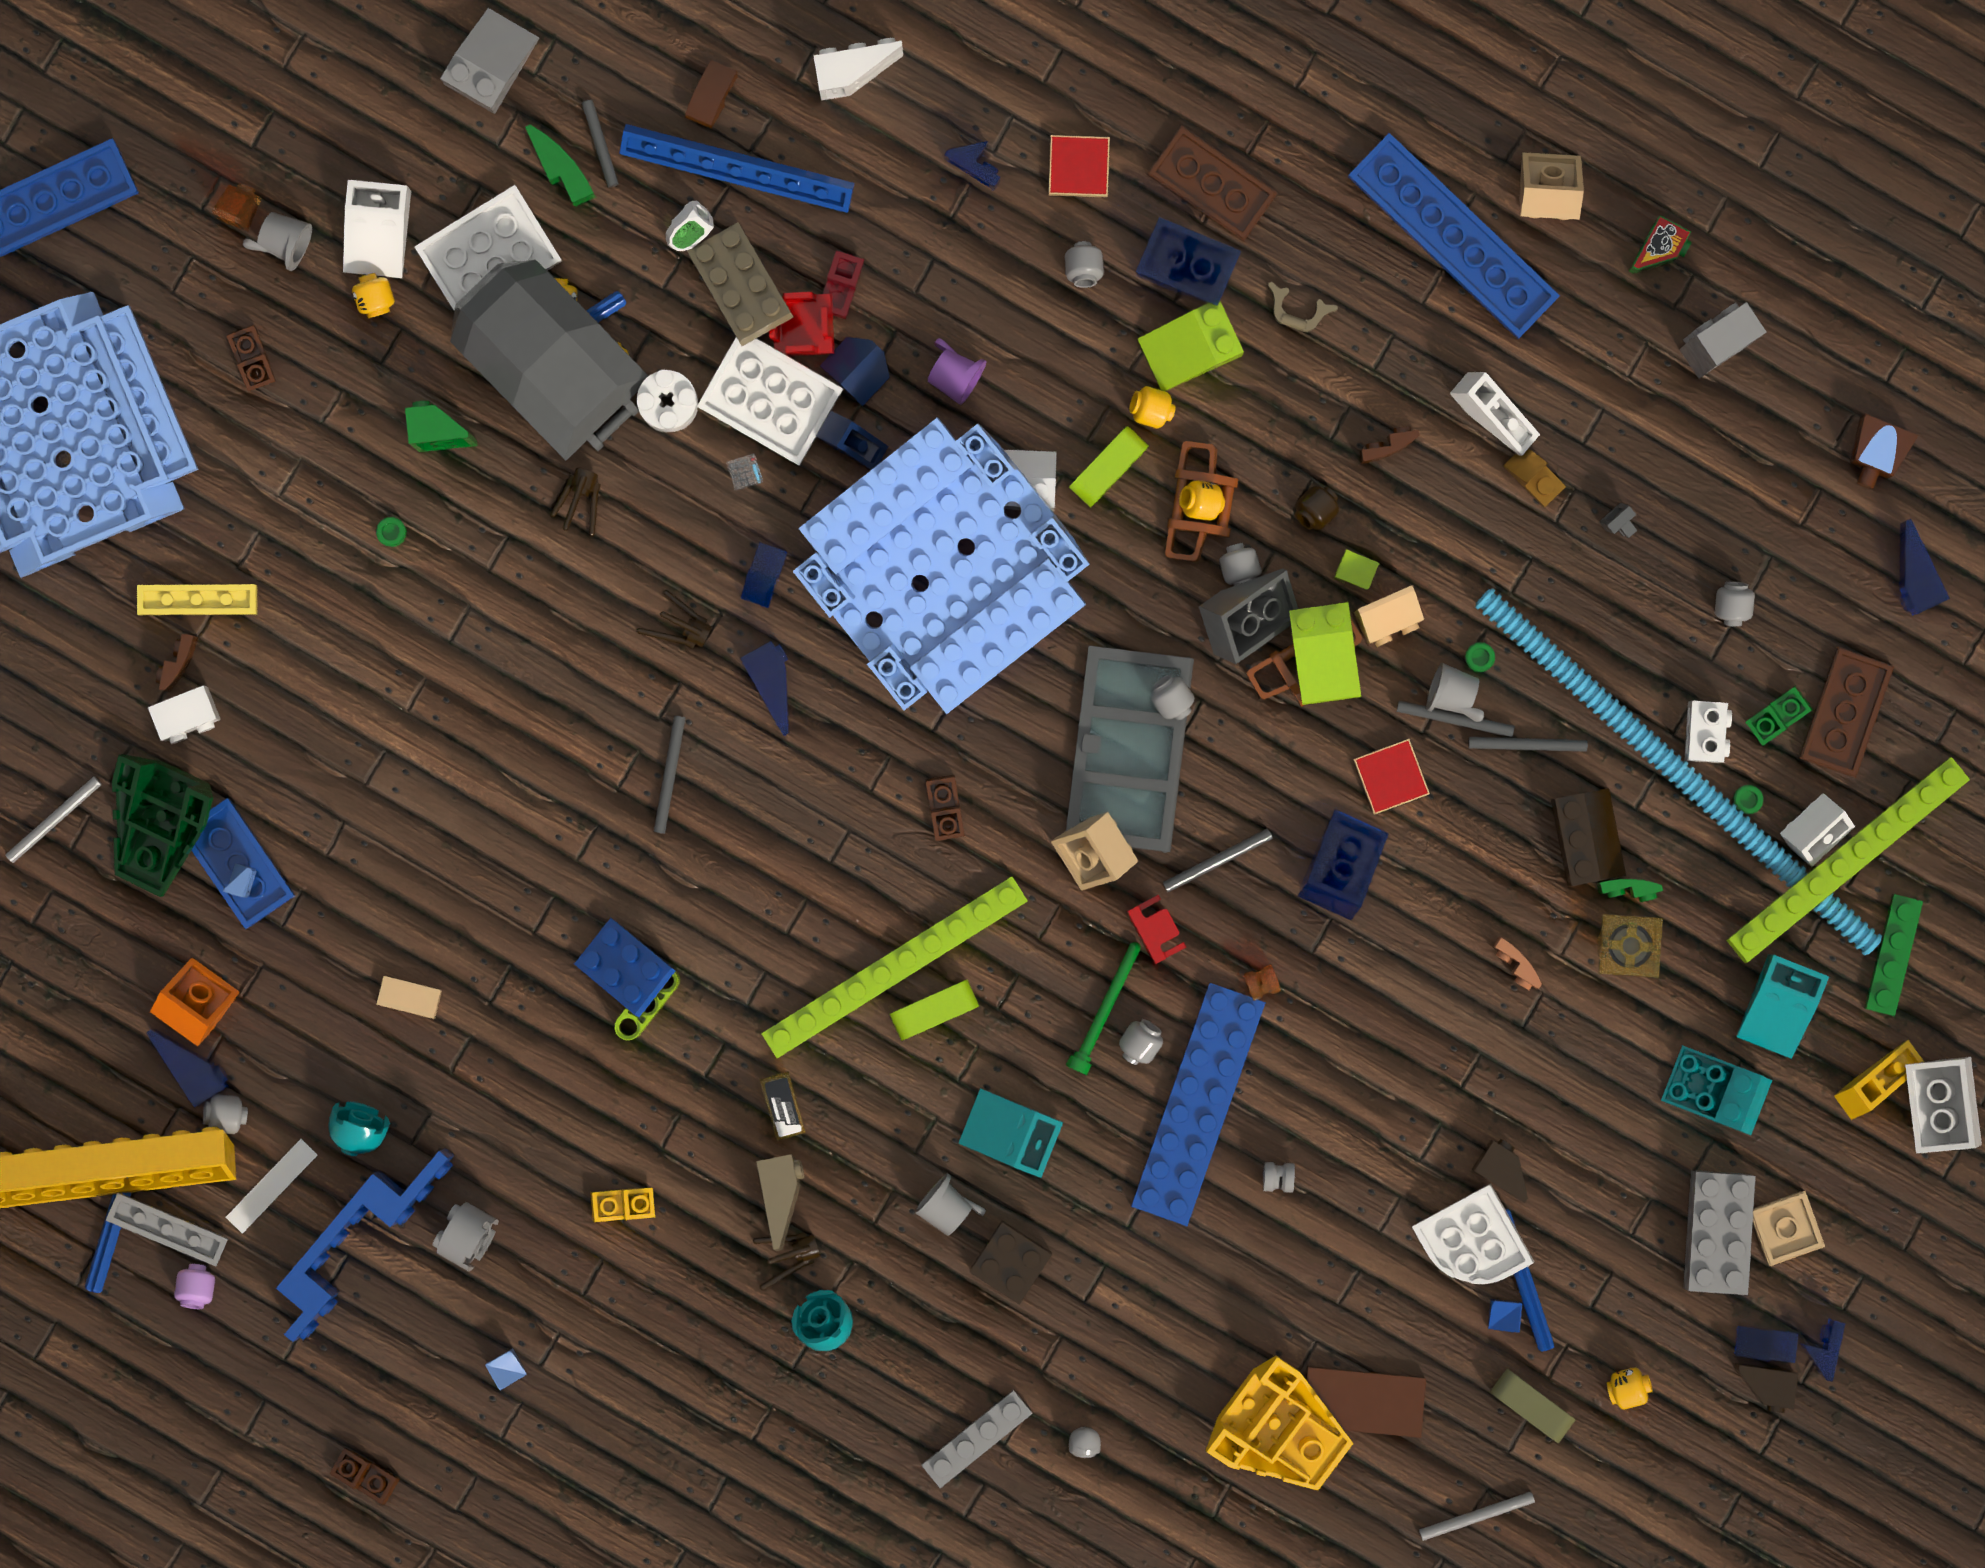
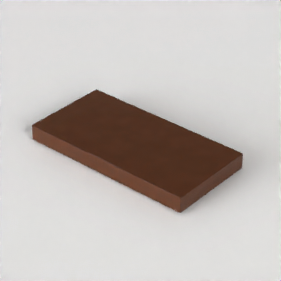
(1212, 183)
(1846, 712)
(1371, 1400)

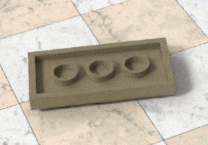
(740, 284)

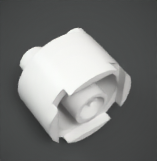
(666, 384)

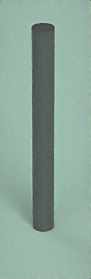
(1455, 718)
(1527, 744)
(669, 774)
(1217, 860)

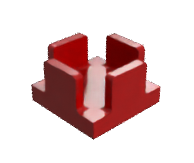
(809, 329)
(1155, 930)

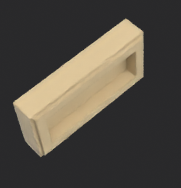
(409, 997)

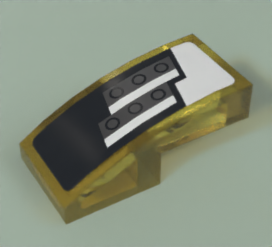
(782, 1105)

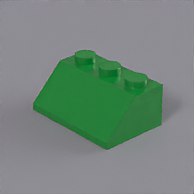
(434, 430)

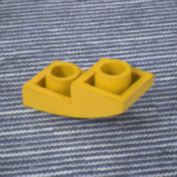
(622, 1204)

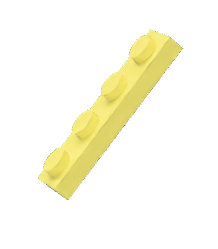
(197, 599)

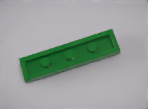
(1893, 955)

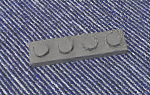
(167, 1229)
(976, 1438)

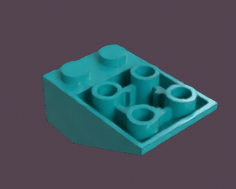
(1782, 1005)
(1716, 1090)
(1010, 1133)

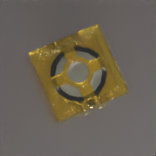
(1629, 945)

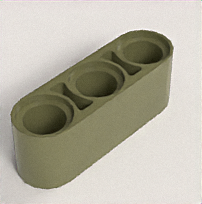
(1532, 1405)

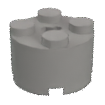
(465, 1235)

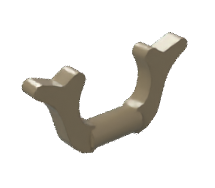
(1292, 321)

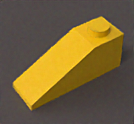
(1877, 1081)

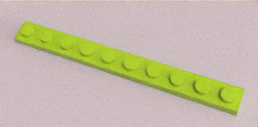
(1848, 860)
(894, 967)

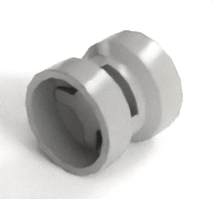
(1272, 1173)

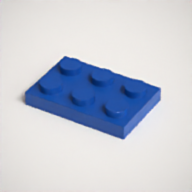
(624, 967)

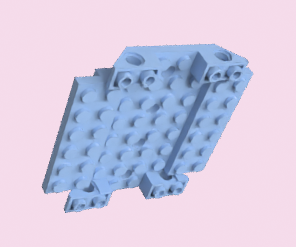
(103, 411)
(977, 606)

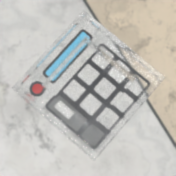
(744, 472)

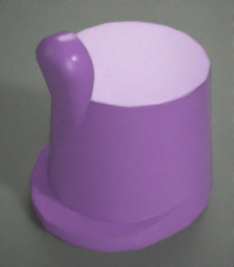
(954, 373)

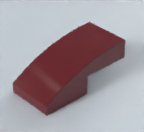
(843, 282)

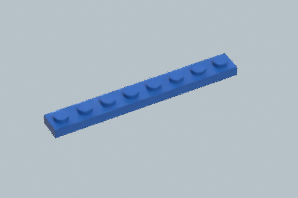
(736, 168)

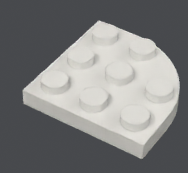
(1474, 1239)

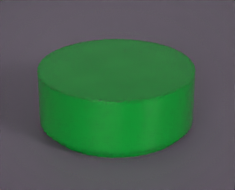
(391, 531)
(1479, 657)
(1748, 799)

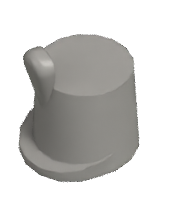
(283, 238)
(1454, 692)
(946, 1206)

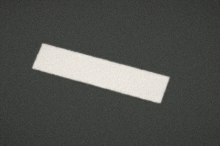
(271, 1186)

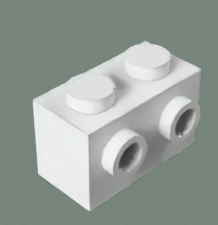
(184, 714)
(1707, 731)
(1817, 829)

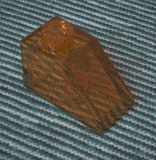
(237, 206)

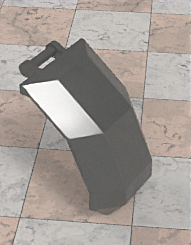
(546, 356)

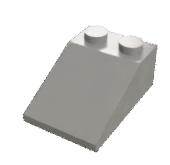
(489, 60)

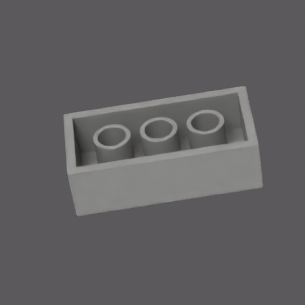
(1721, 338)
(1719, 1232)

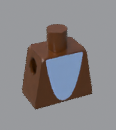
(1879, 449)

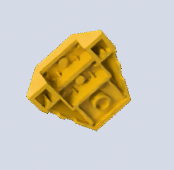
(1279, 1428)

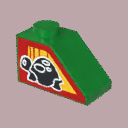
(1662, 245)

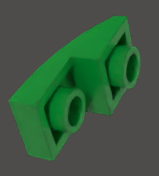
(1779, 715)
(1637, 888)

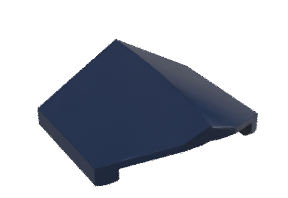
(858, 368)

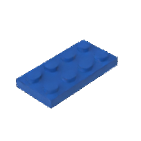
(230, 842)

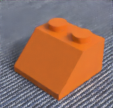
(194, 1001)

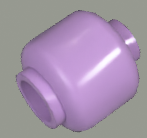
(194, 1287)

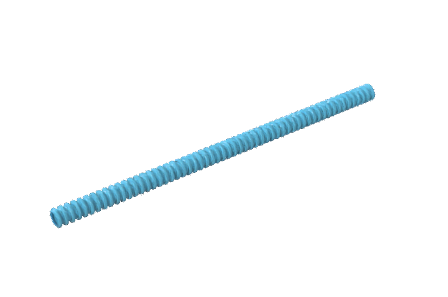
(1670, 764)

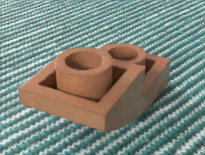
(1523, 970)

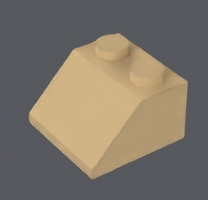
(1551, 186)
(1389, 615)
(1095, 851)

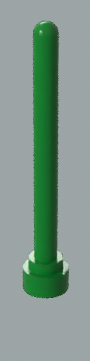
(1081, 1059)

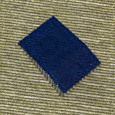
(1187, 262)
(1343, 865)

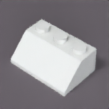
(1040, 471)
(1943, 1105)

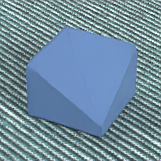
(241, 881)
(506, 1369)

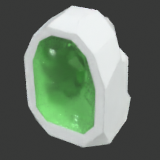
(689, 227)

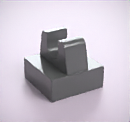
(1619, 520)

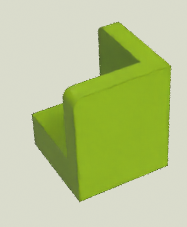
(1356, 570)

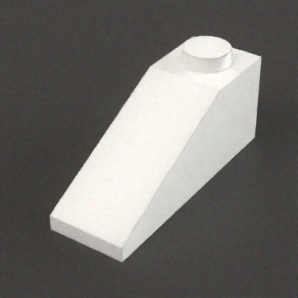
(1494, 411)

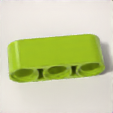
(1109, 466)
(934, 1010)
(646, 1017)

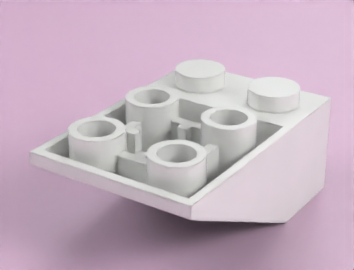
(849, 70)
(375, 228)

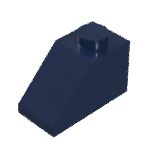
(852, 440)

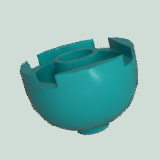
(357, 1128)
(822, 1321)

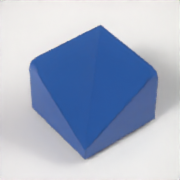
(1505, 1315)

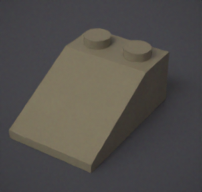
(780, 1191)

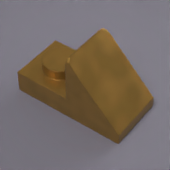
(1535, 476)

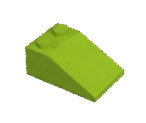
(1190, 346)
(1325, 653)

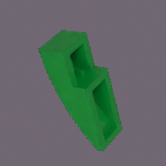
(560, 167)

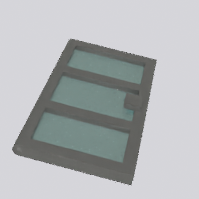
(1125, 748)

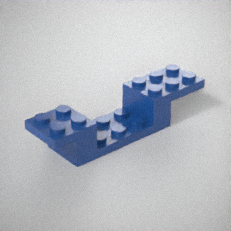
(384, 1199)

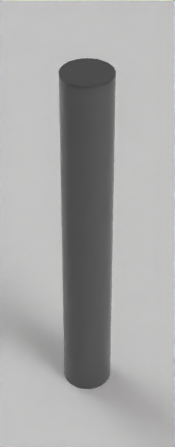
(600, 143)

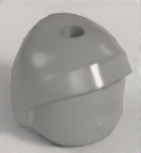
(1084, 1442)

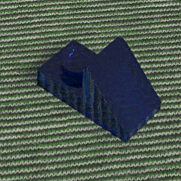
(967, 159)
(763, 575)
(1766, 1344)
(1826, 1357)

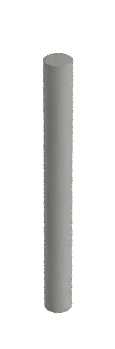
(53, 819)
(1477, 1516)

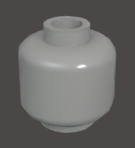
(1084, 264)
(1239, 564)
(1734, 603)
(1172, 697)
(1141, 1042)
(225, 1113)

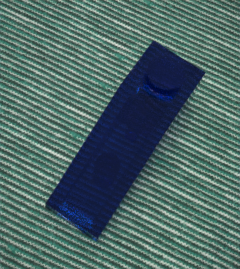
(1918, 578)
(770, 678)
(193, 1072)

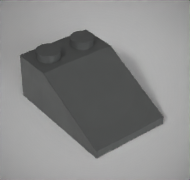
(1248, 615)

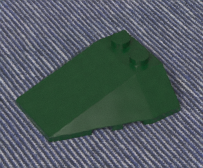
(157, 819)

